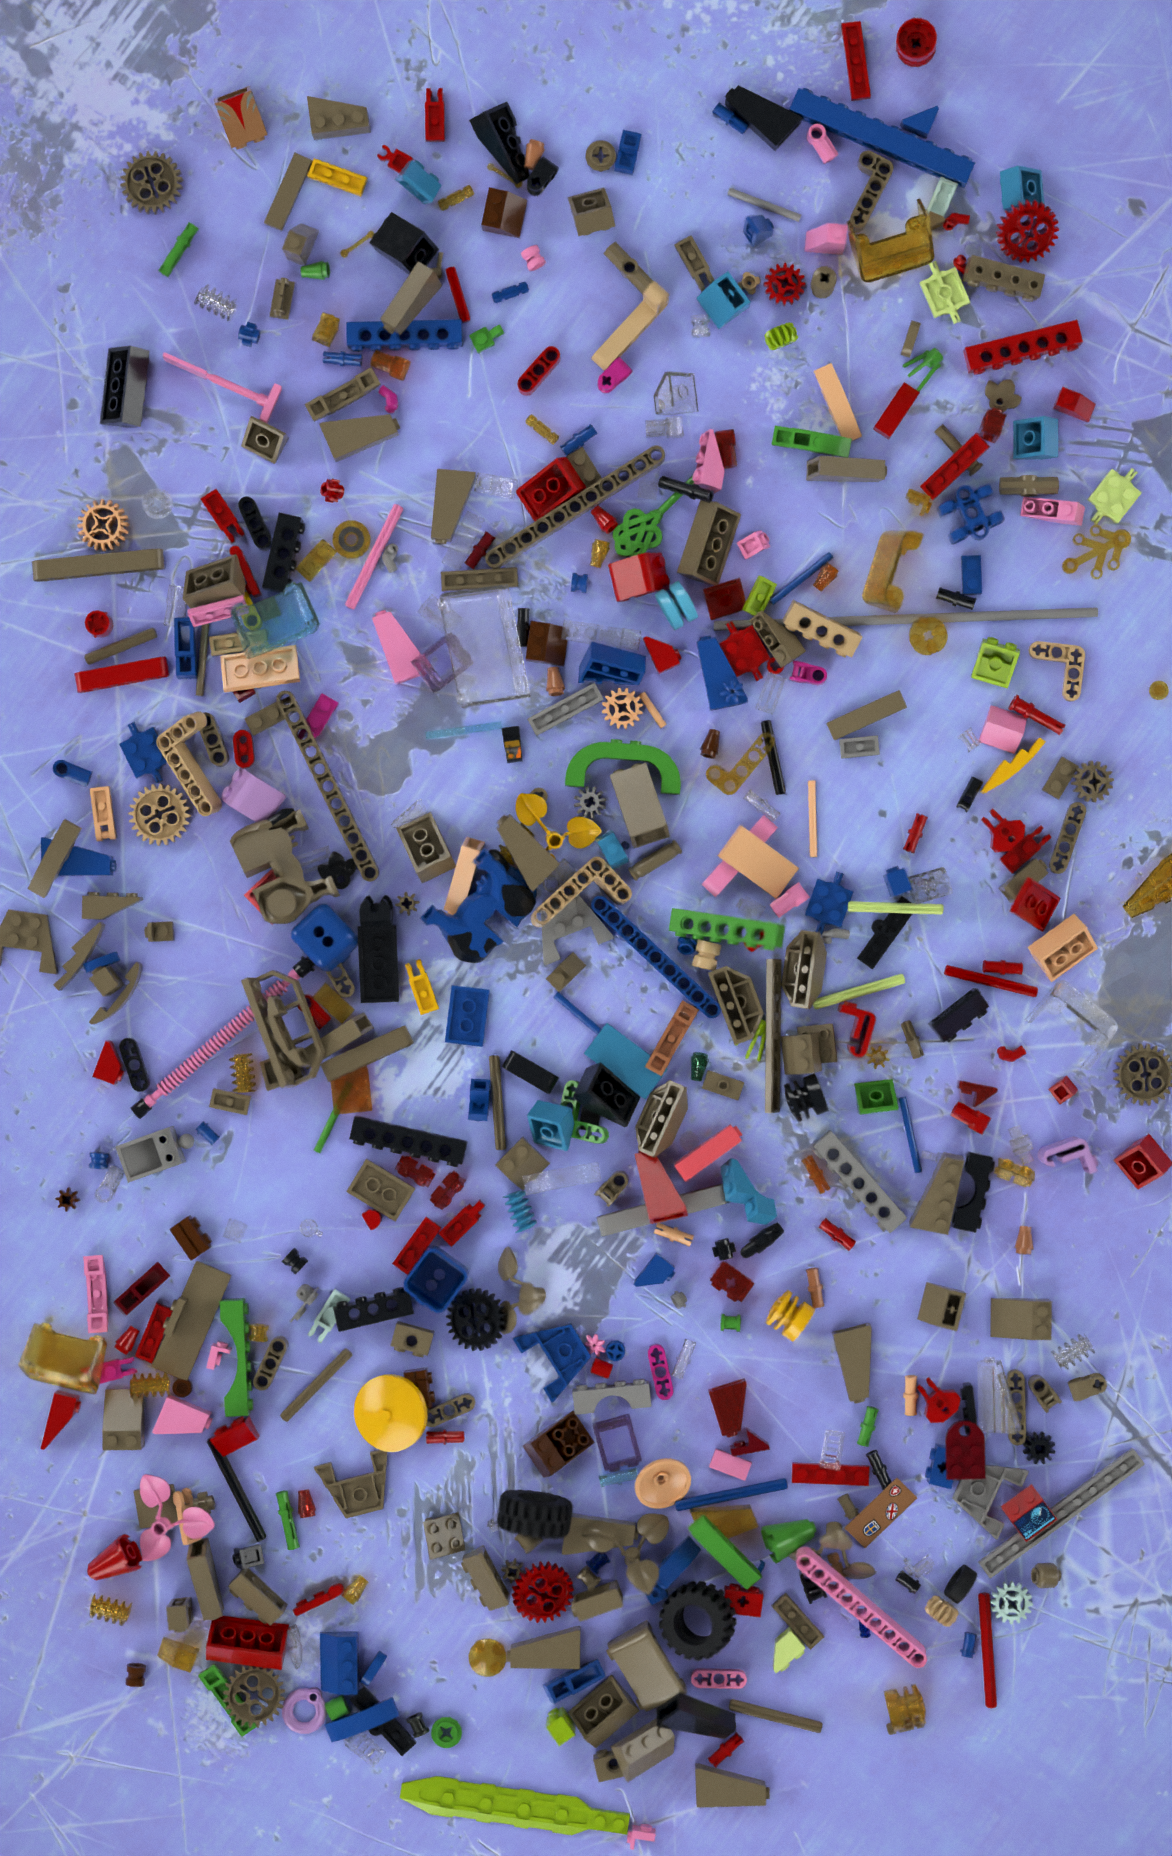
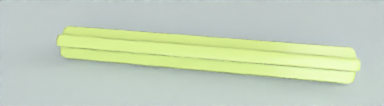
(887, 907)
(859, 991)

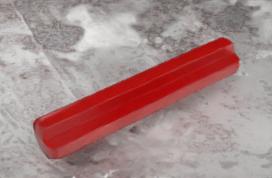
(457, 294)

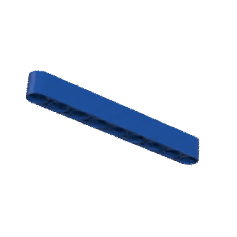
(665, 960)

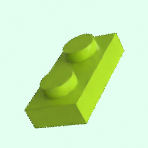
(759, 596)

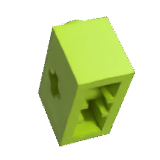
(560, 1725)

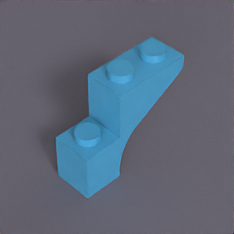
(740, 1190)

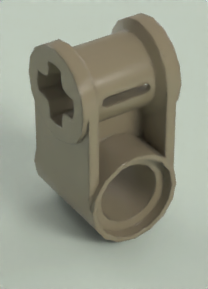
(611, 1188)
(1084, 1387)
(1045, 1395)
(528, 1543)

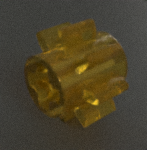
(882, 1053)

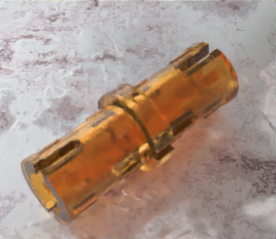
(816, 1174)

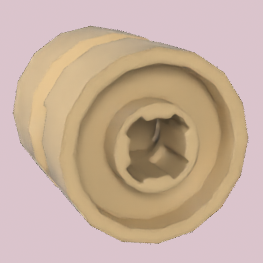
(706, 955)

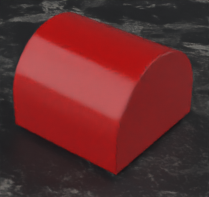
(372, 1218)
(601, 1368)

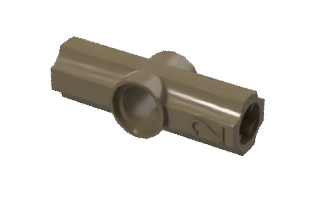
(620, 260)
(1028, 485)

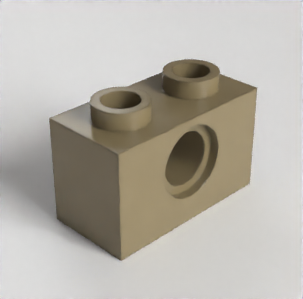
(106, 980)
(423, 1336)
(179, 1614)
(604, 1769)

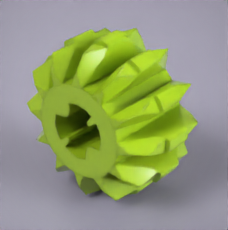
(781, 336)

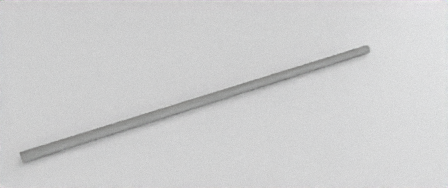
(944, 617)

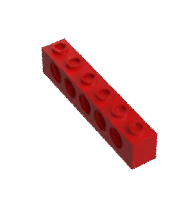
(1069, 330)

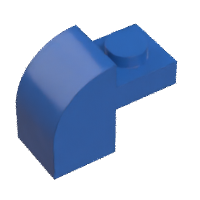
(479, 1100)

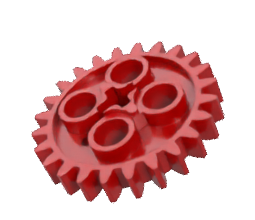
(1012, 225)
(550, 1577)

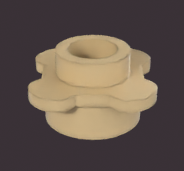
(747, 277)

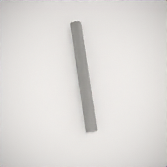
(764, 204)

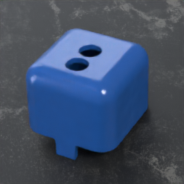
(344, 938)
(447, 1288)

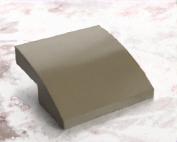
(147, 1515)

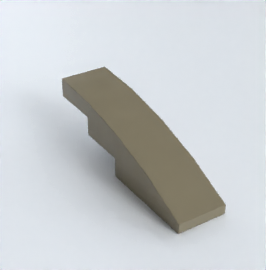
(866, 715)
(54, 858)
(83, 951)

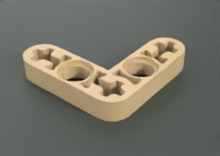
(1065, 658)

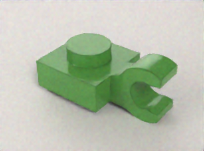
(483, 338)

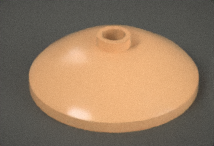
(662, 1483)

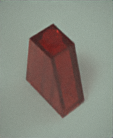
(729, 1406)

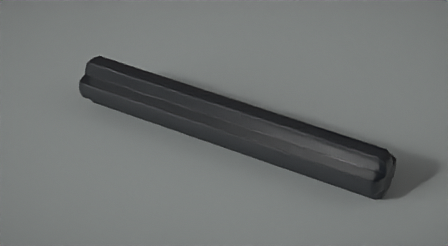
(773, 759)

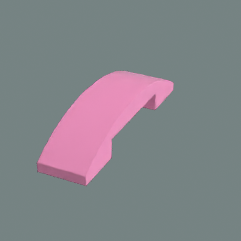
(96, 1293)

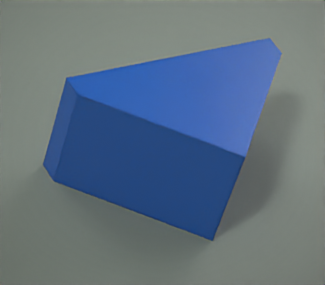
(921, 122)

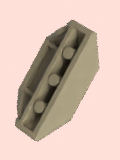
(804, 969)
(737, 1002)
(661, 1118)

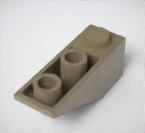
(778, 639)
(105, 906)

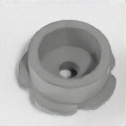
(679, 1299)

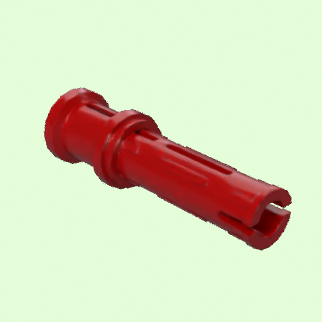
(1027, 710)

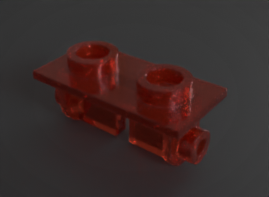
(420, 1176)
(443, 1197)

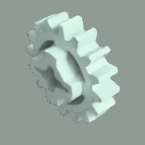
(1005, 1607)

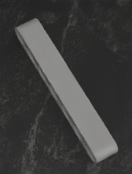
(638, 1215)

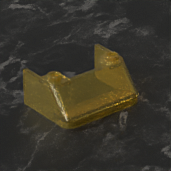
(896, 252)

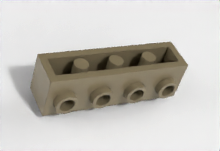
(1003, 278)

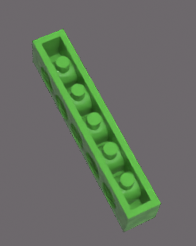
(680, 925)

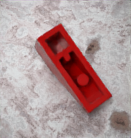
(62, 1410)

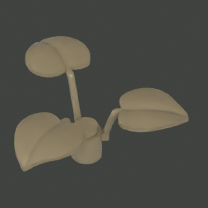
(530, 1297)
(838, 1539)
(641, 1574)

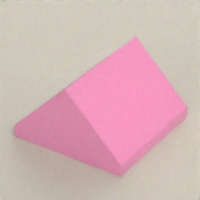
(1003, 729)

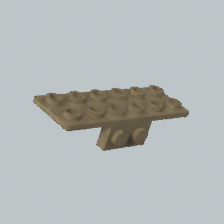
(191, 1320)

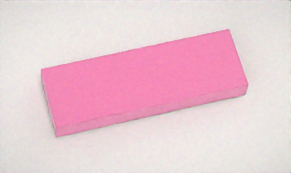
(213, 611)

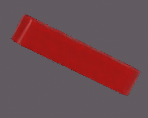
(121, 674)

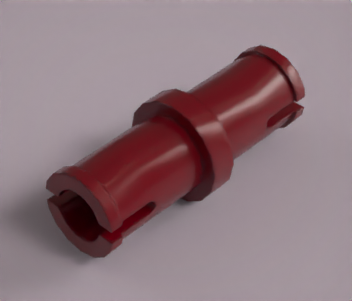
(479, 550)

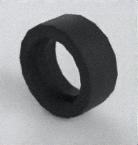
(960, 1584)

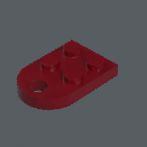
(965, 1453)

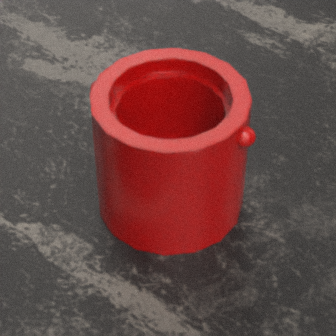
(99, 623)

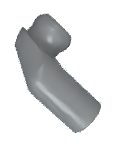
(388, 557)

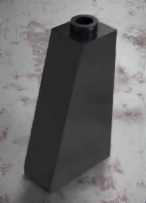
(764, 117)
(695, 1717)

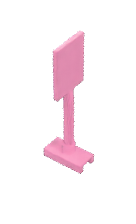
(268, 402)

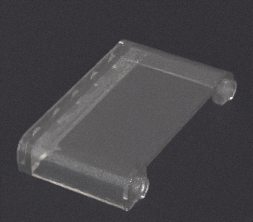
(483, 646)

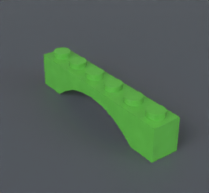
(233, 1316)

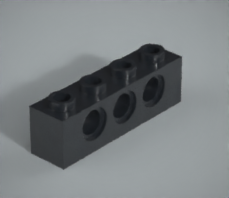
(284, 523)
(345, 1322)

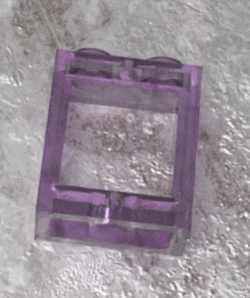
(427, 671)
(611, 1424)

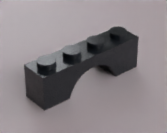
(968, 1216)

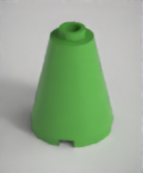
(787, 1537)

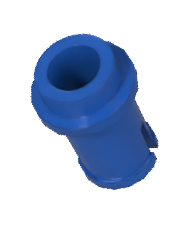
(207, 1133)
(969, 1645)

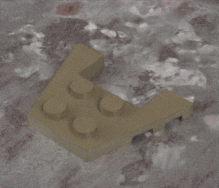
(29, 932)
(358, 1493)

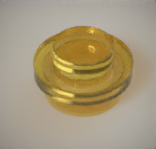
(1158, 690)

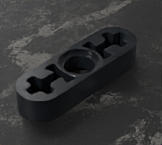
(144, 1076)

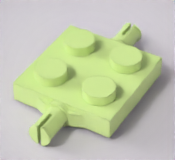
(944, 292)
(1114, 496)

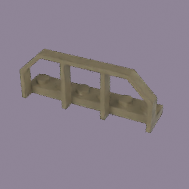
(277, 1056)

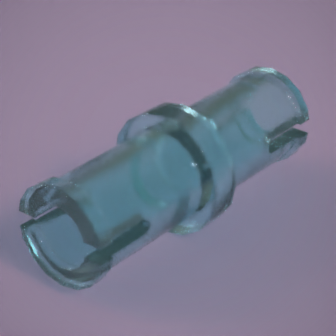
(618, 1477)

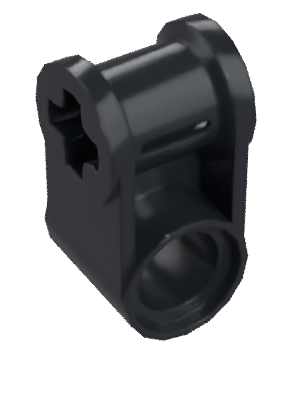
(542, 174)
(811, 1589)

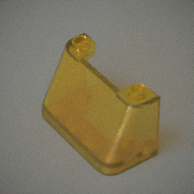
(878, 586)
(63, 1359)

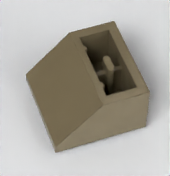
(941, 1306)

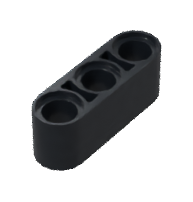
(249, 516)
(530, 1072)

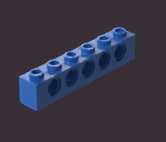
(355, 330)

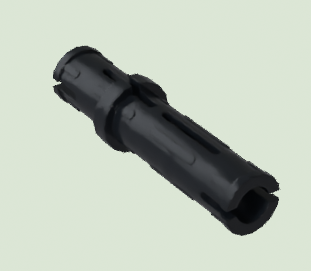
(693, 491)

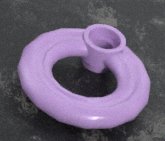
(304, 1694)

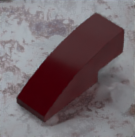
(141, 1289)

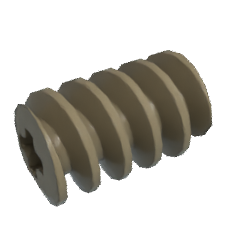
(826, 286)

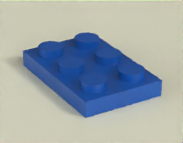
(467, 1015)

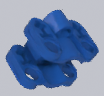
(971, 502)

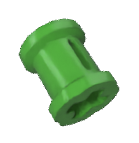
(730, 1322)

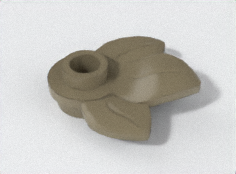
(1003, 393)

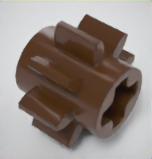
(73, 1200)

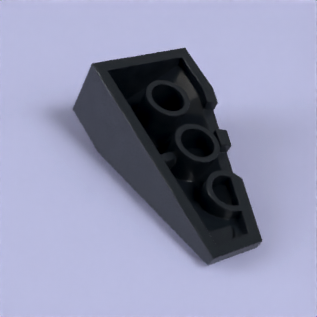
(497, 133)

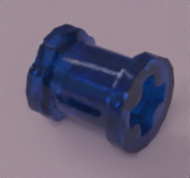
(598, 1562)

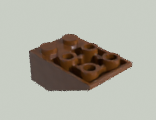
(558, 1444)

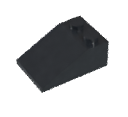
(606, 1095)

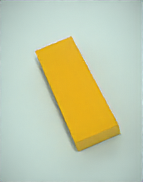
(337, 177)

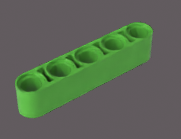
(725, 1552)

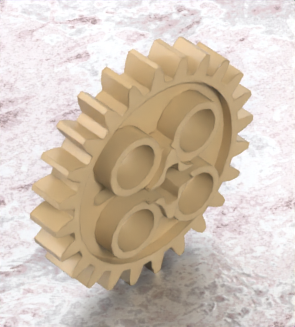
(152, 799)

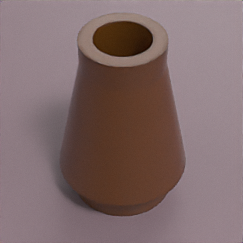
(711, 744)

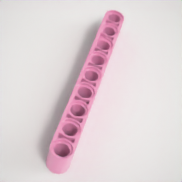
(858, 1599)

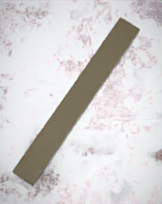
(773, 1035)

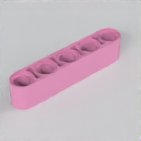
(724, 872)

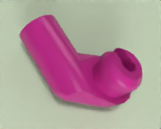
(391, 399)

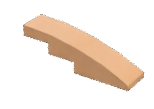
(837, 402)

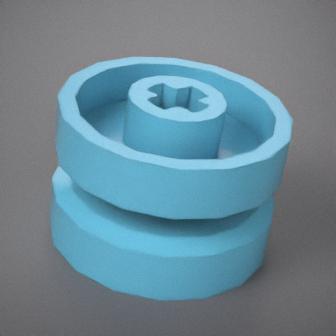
(676, 605)

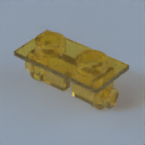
(1007, 1168)

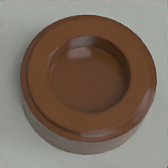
(182, 1387)

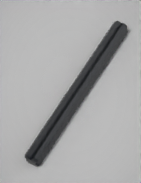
(238, 1493)

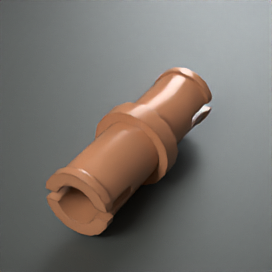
(815, 1287)

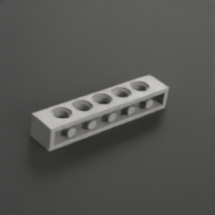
(895, 1215)

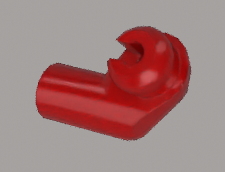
(955, 218)
(960, 263)
(1008, 1055)

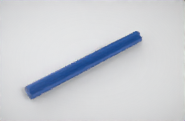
(731, 1494)

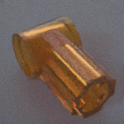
(394, 366)

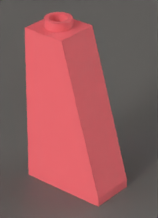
(708, 1152)

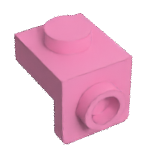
(642, 1832)

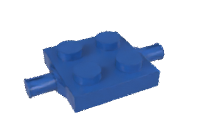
(143, 753)
(829, 903)

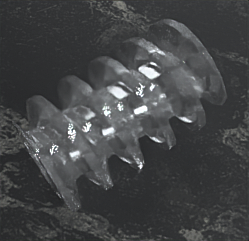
(216, 303)
(1072, 1351)

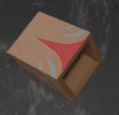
(240, 117)

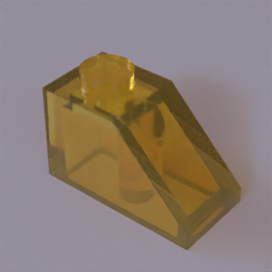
(178, 1654)

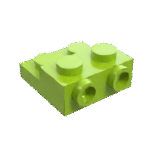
(995, 662)

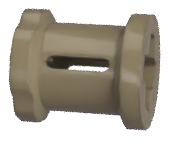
(588, 1578)

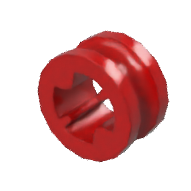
(778, 671)

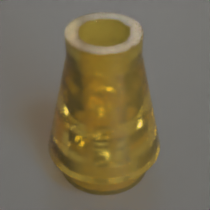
(598, 552)
(354, 1591)

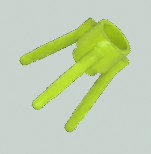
(761, 1029)

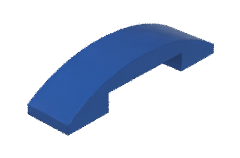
(362, 1720)

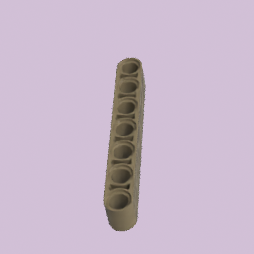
(98, 565)

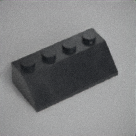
(124, 386)

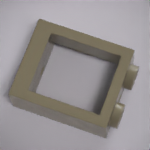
(597, 1601)

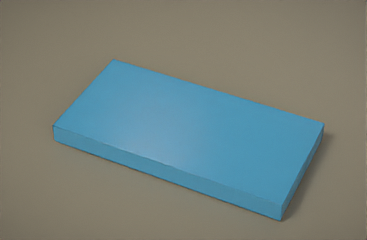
(624, 1060)

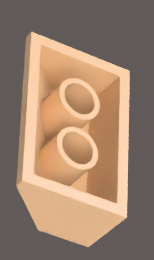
(1063, 947)

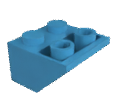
(723, 300)

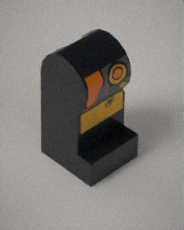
(512, 744)

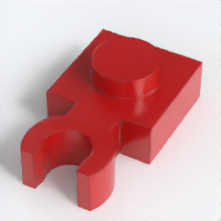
(396, 160)

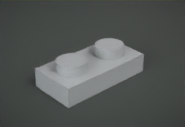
(859, 747)

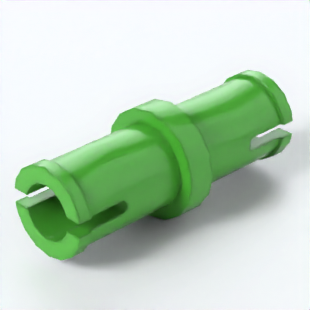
(867, 1426)

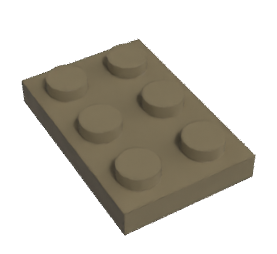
(381, 1189)

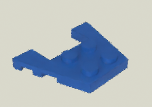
(563, 1350)

